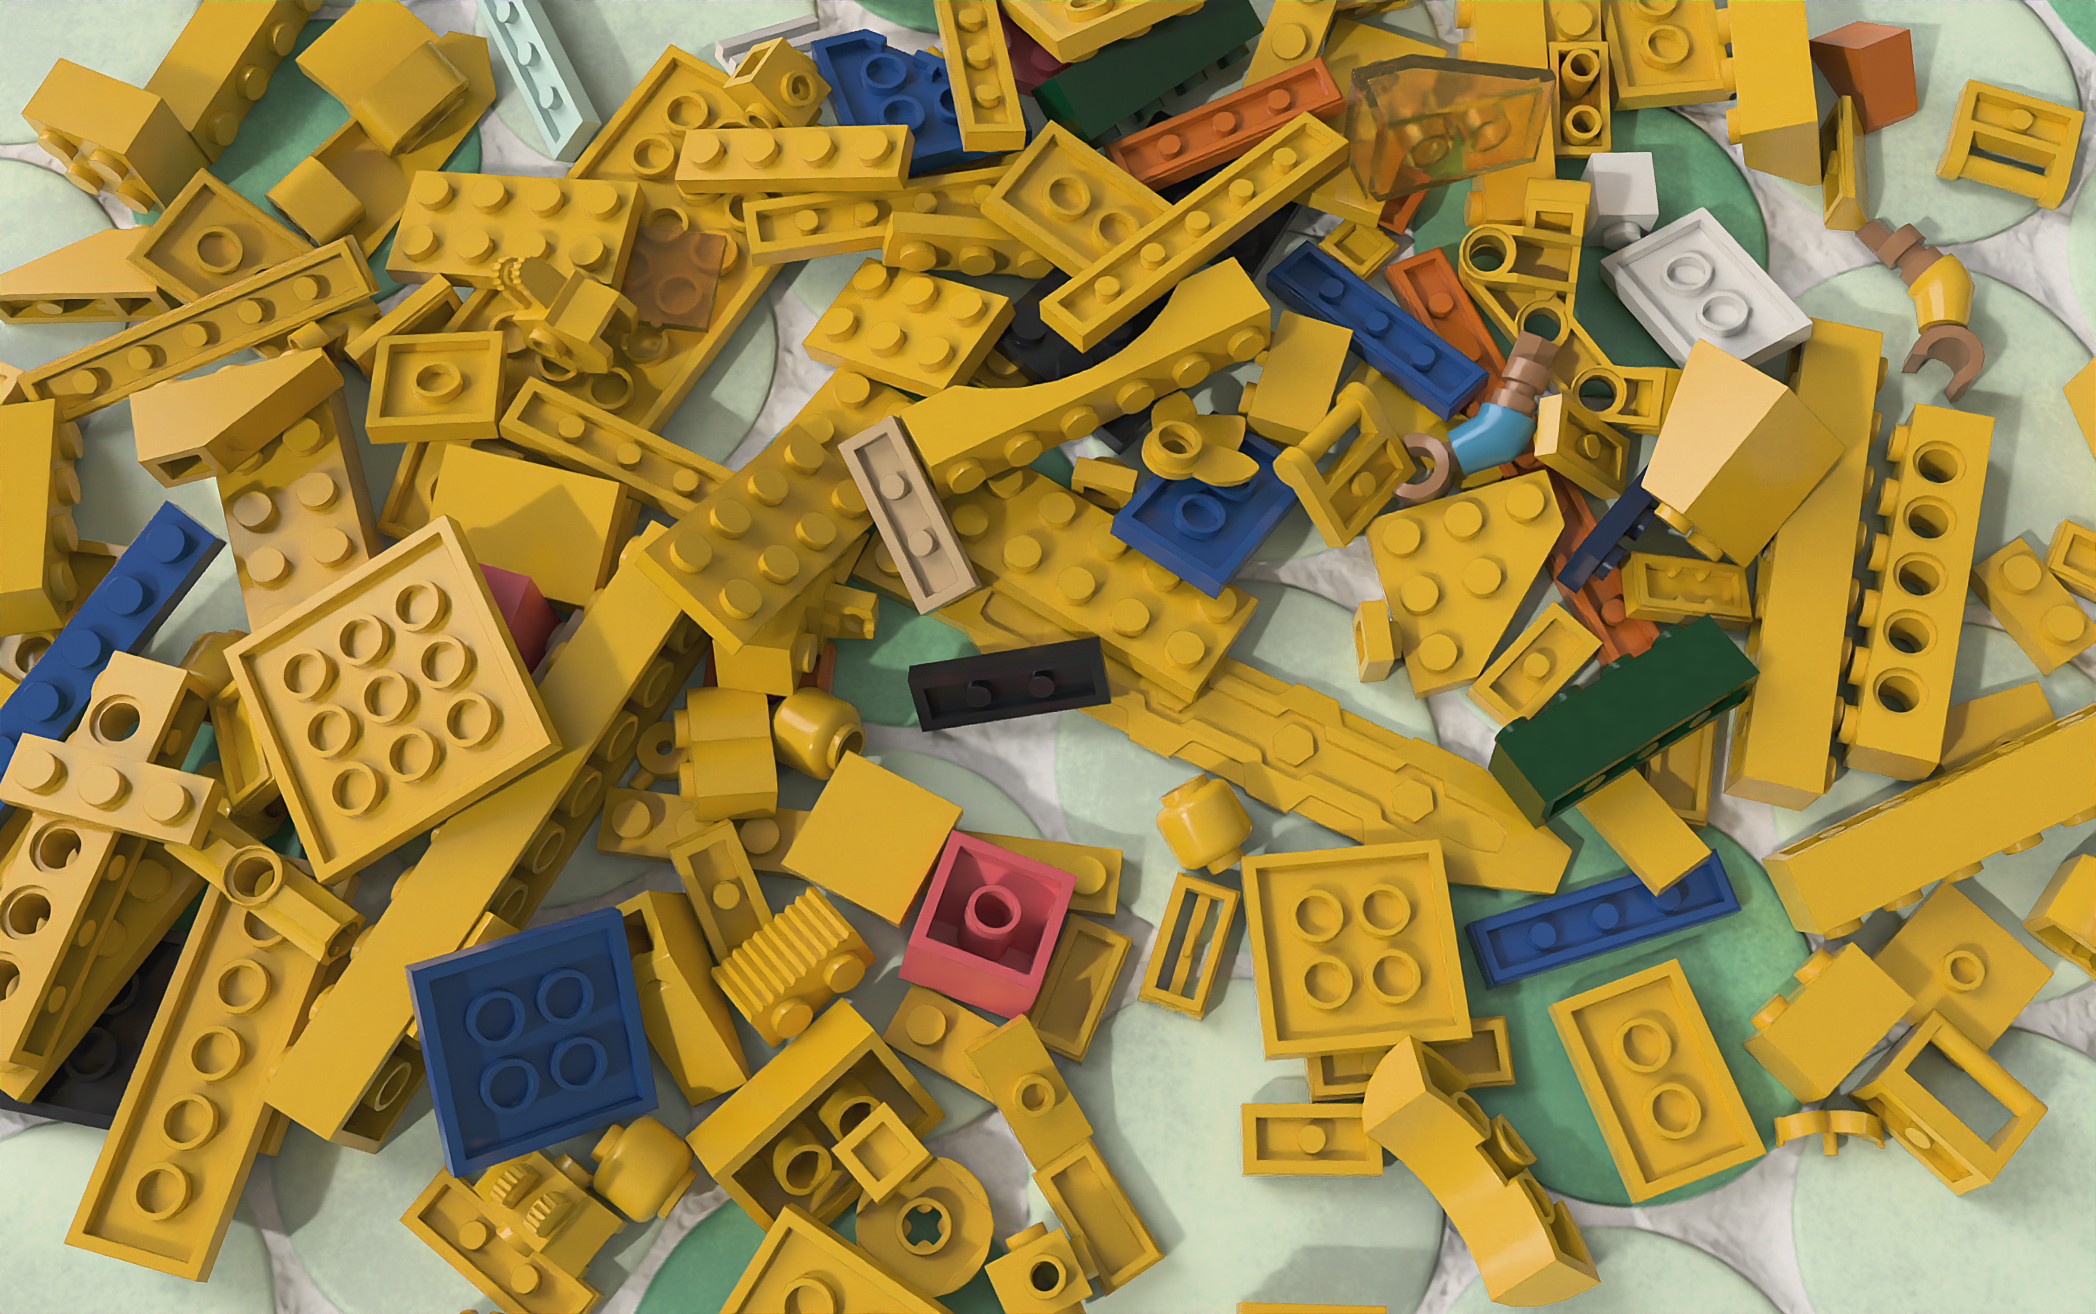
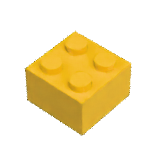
(113, 137)

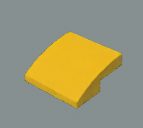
(363, 48)

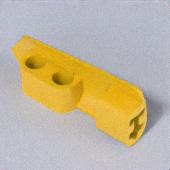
(400, 126)

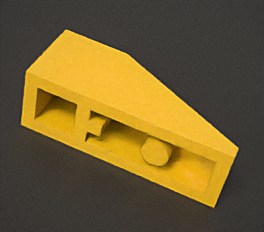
(84, 284)

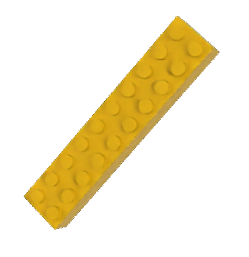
(498, 855)

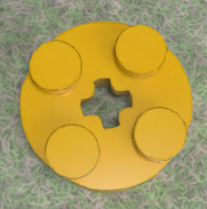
(964, 1226)

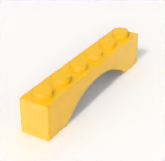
(980, 432)

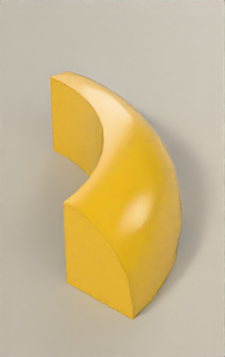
(1479, 1176)

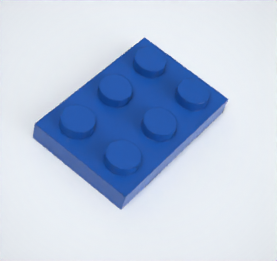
(1204, 528)

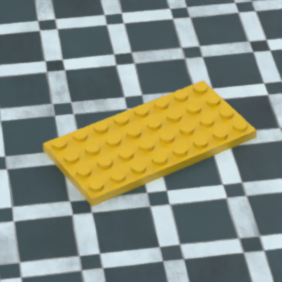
(644, 146)

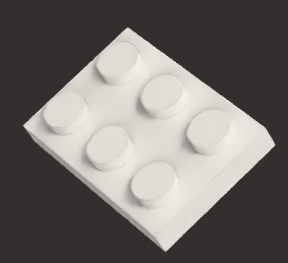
(1703, 285)

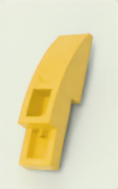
(1582, 72)

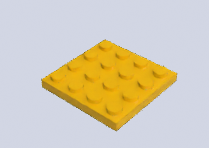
(391, 700)

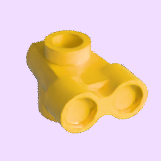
(337, 329)

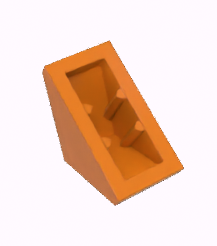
(1873, 68)

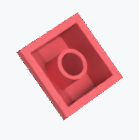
(987, 926)

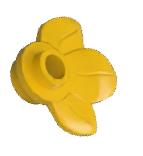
(1196, 444)

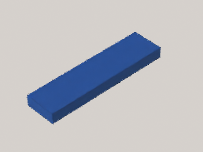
(1382, 331)
(1596, 923)

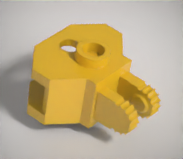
(564, 312)
(550, 1209)

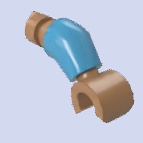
(1492, 435)

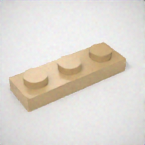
(909, 515)

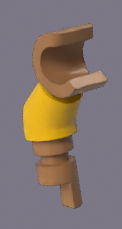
(1941, 297)

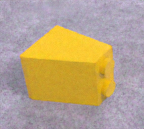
(1735, 456)

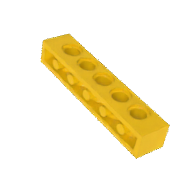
(1956, 451)
(89, 890)

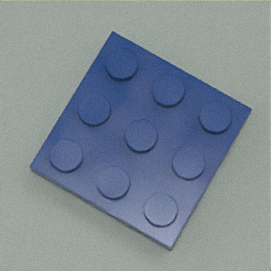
(532, 1039)

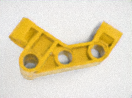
(1541, 279)

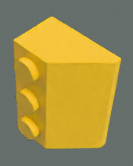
(1773, 87)
(779, 1128)

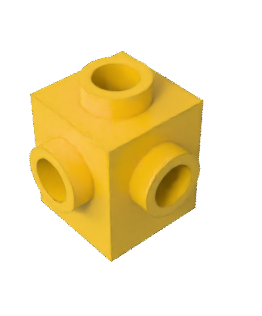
(777, 87)
(1028, 1250)

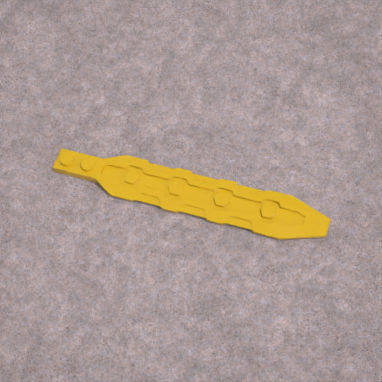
(1287, 749)

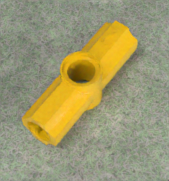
(294, 902)

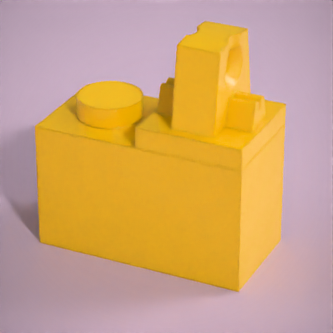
(792, 640)

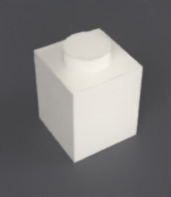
(1621, 199)

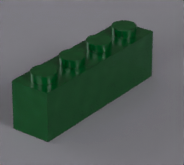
(1135, 72)
(1620, 719)

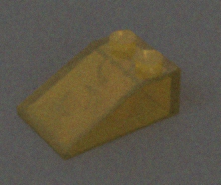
(1441, 122)

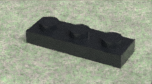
(1010, 684)

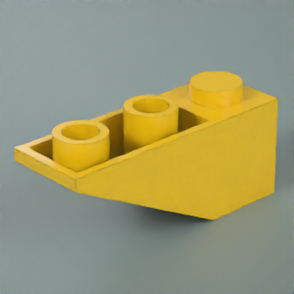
(223, 418)
(680, 999)

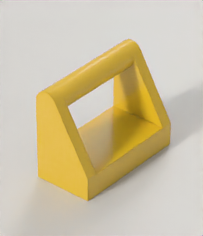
(1927, 1126)

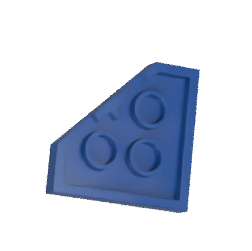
(896, 88)

